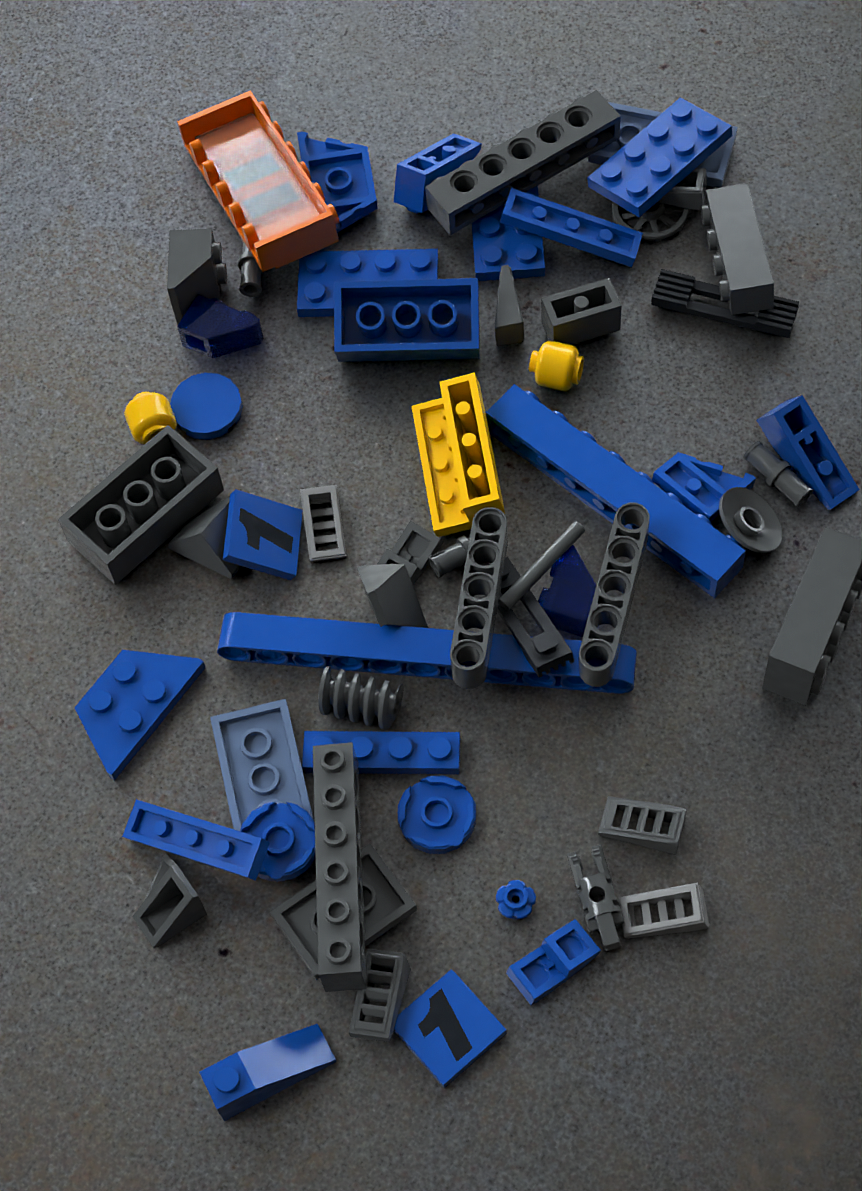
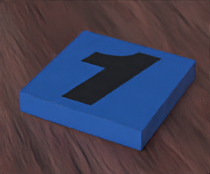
(262, 535)
(448, 1028)

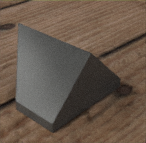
(205, 539)
(392, 595)
(169, 905)

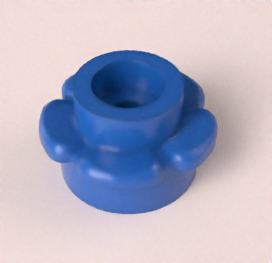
(508, 907)

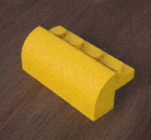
(457, 455)

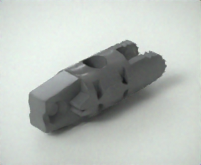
(600, 915)

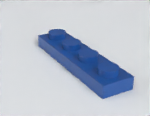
(571, 227)
(392, 751)
(196, 839)

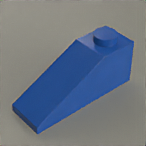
(425, 166)
(806, 447)
(266, 1070)

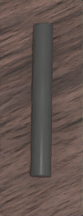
(541, 565)

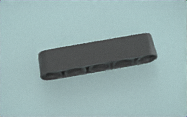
(614, 610)
(479, 612)

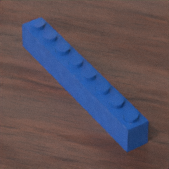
(606, 483)

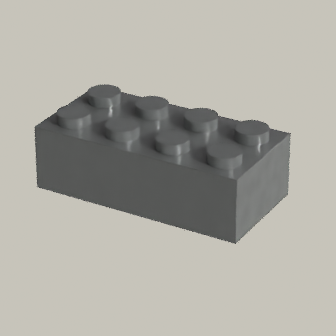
(141, 504)
(816, 618)

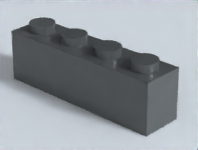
(738, 248)

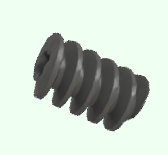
(358, 699)

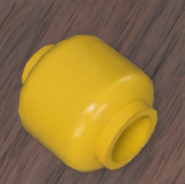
(556, 365)
(148, 415)

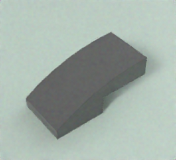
(413, 550)

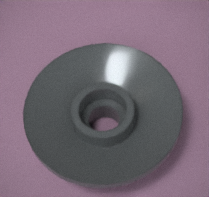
(750, 520)

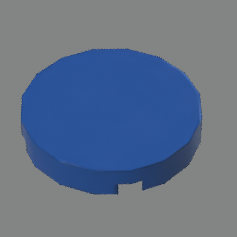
(206, 405)
(437, 814)
(290, 838)

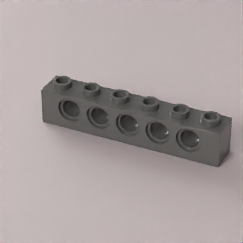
(523, 161)
(339, 868)

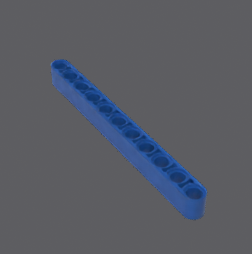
(396, 651)

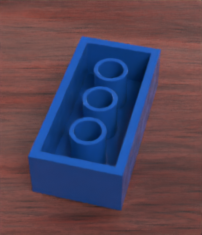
(406, 319)

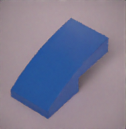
(553, 962)

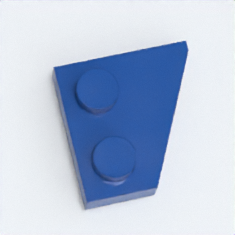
(698, 483)

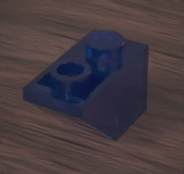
(218, 329)
(569, 594)

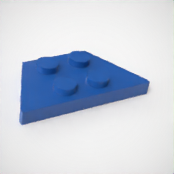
(343, 176)
(132, 702)

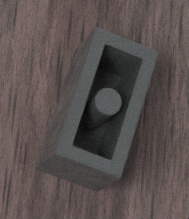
(581, 313)

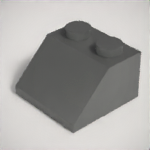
(193, 268)

